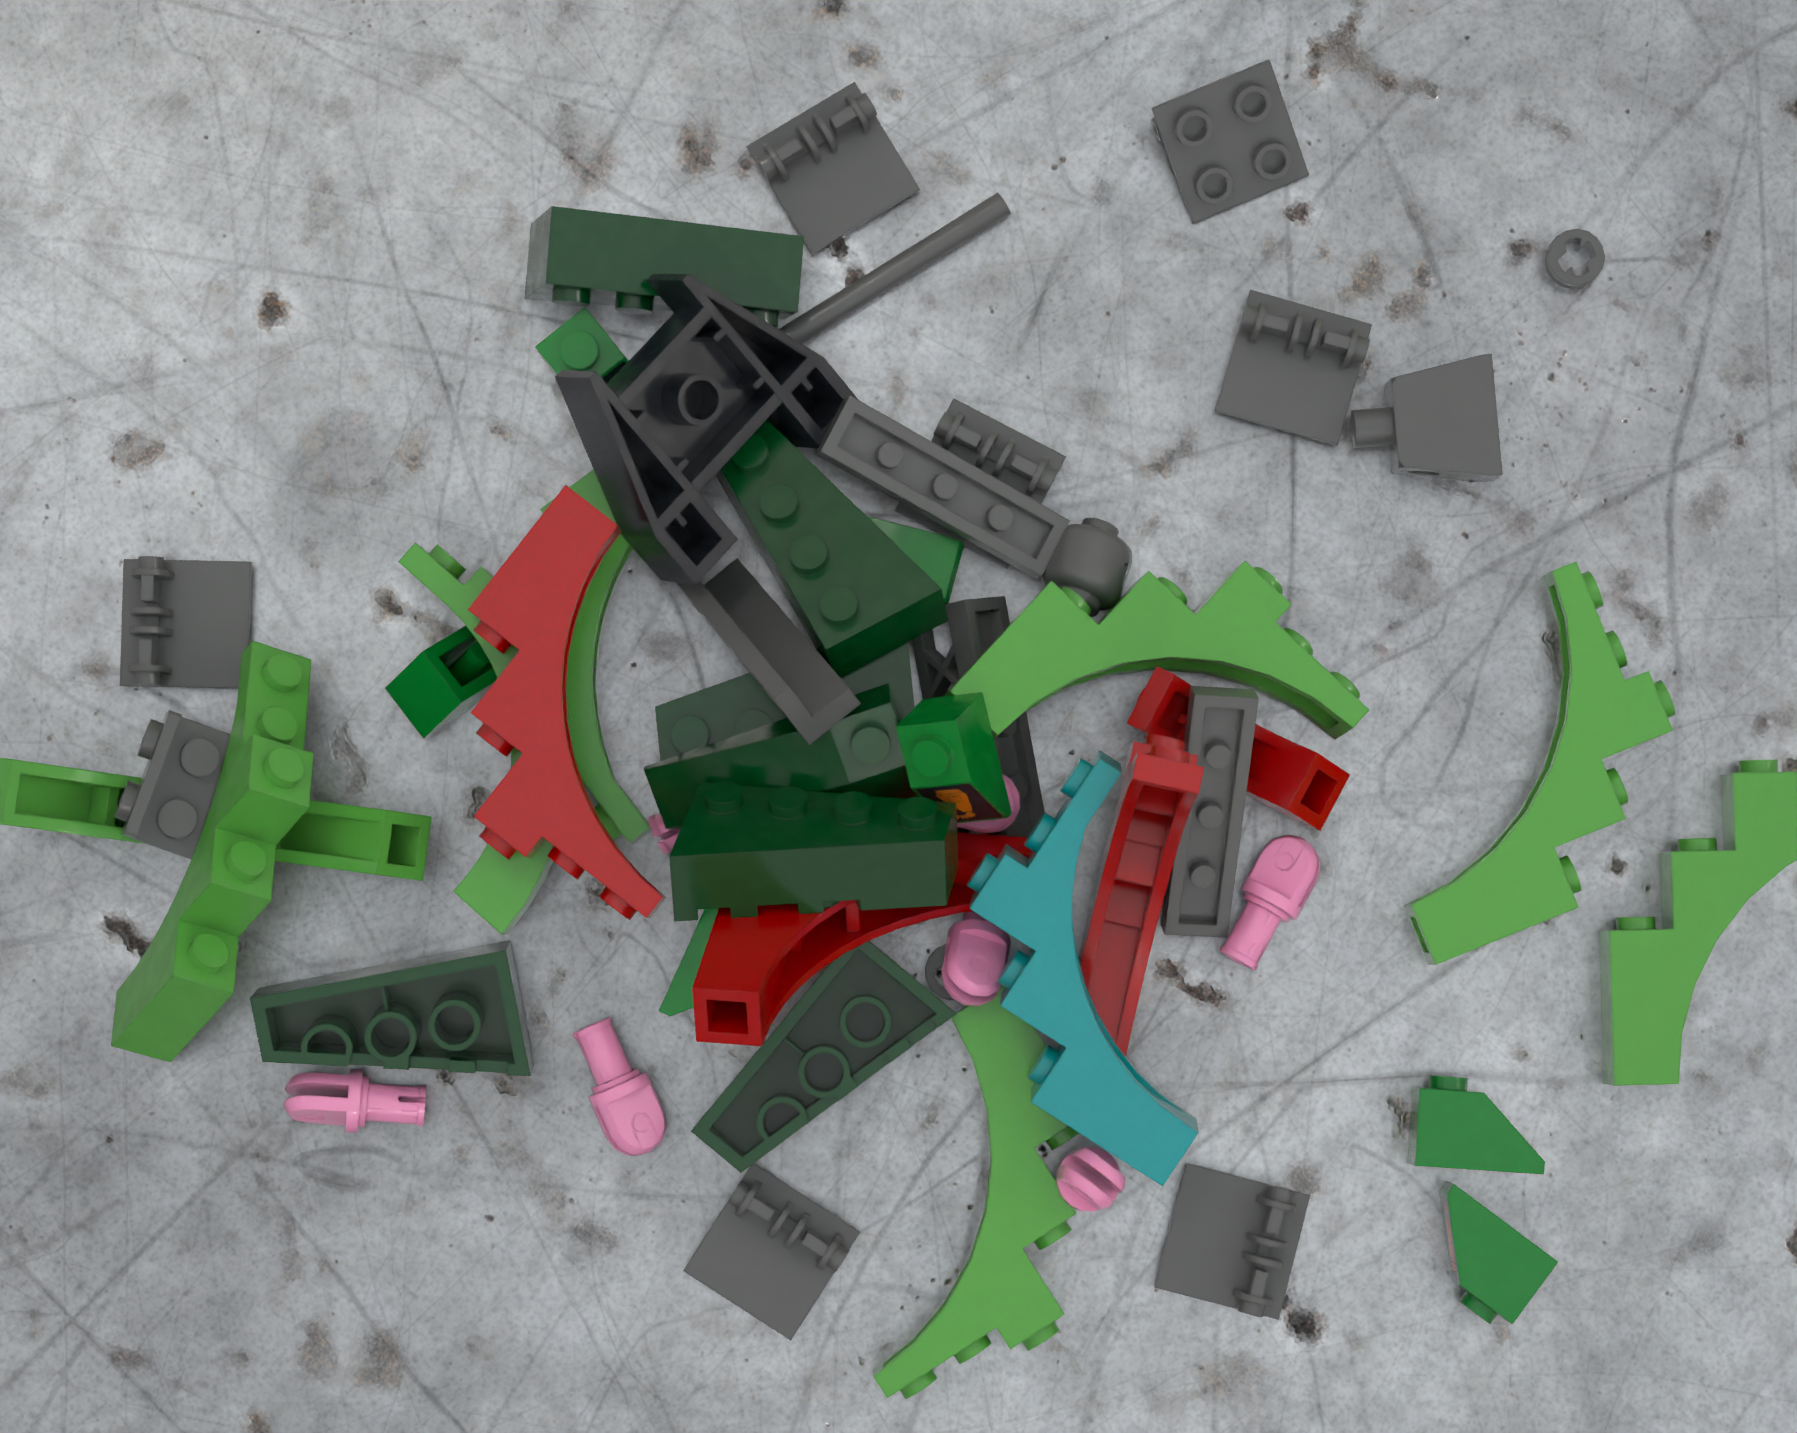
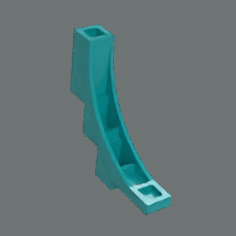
(1088, 1076)

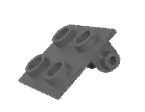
(1230, 141)
(833, 167)
(1294, 367)
(997, 451)
(184, 622)
(1232, 1241)
(771, 1251)

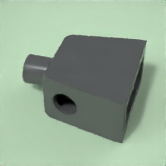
(1437, 422)

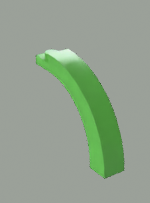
(495, 885)

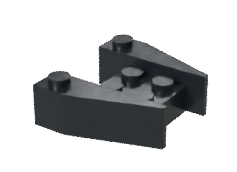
(686, 412)

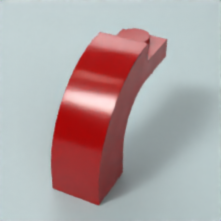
(1280, 771)

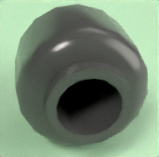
(1091, 563)

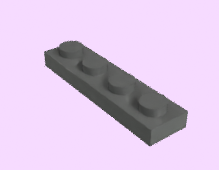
(942, 487)
(1205, 865)

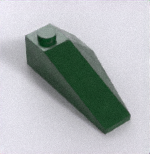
(853, 755)

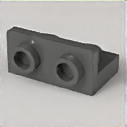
(176, 784)

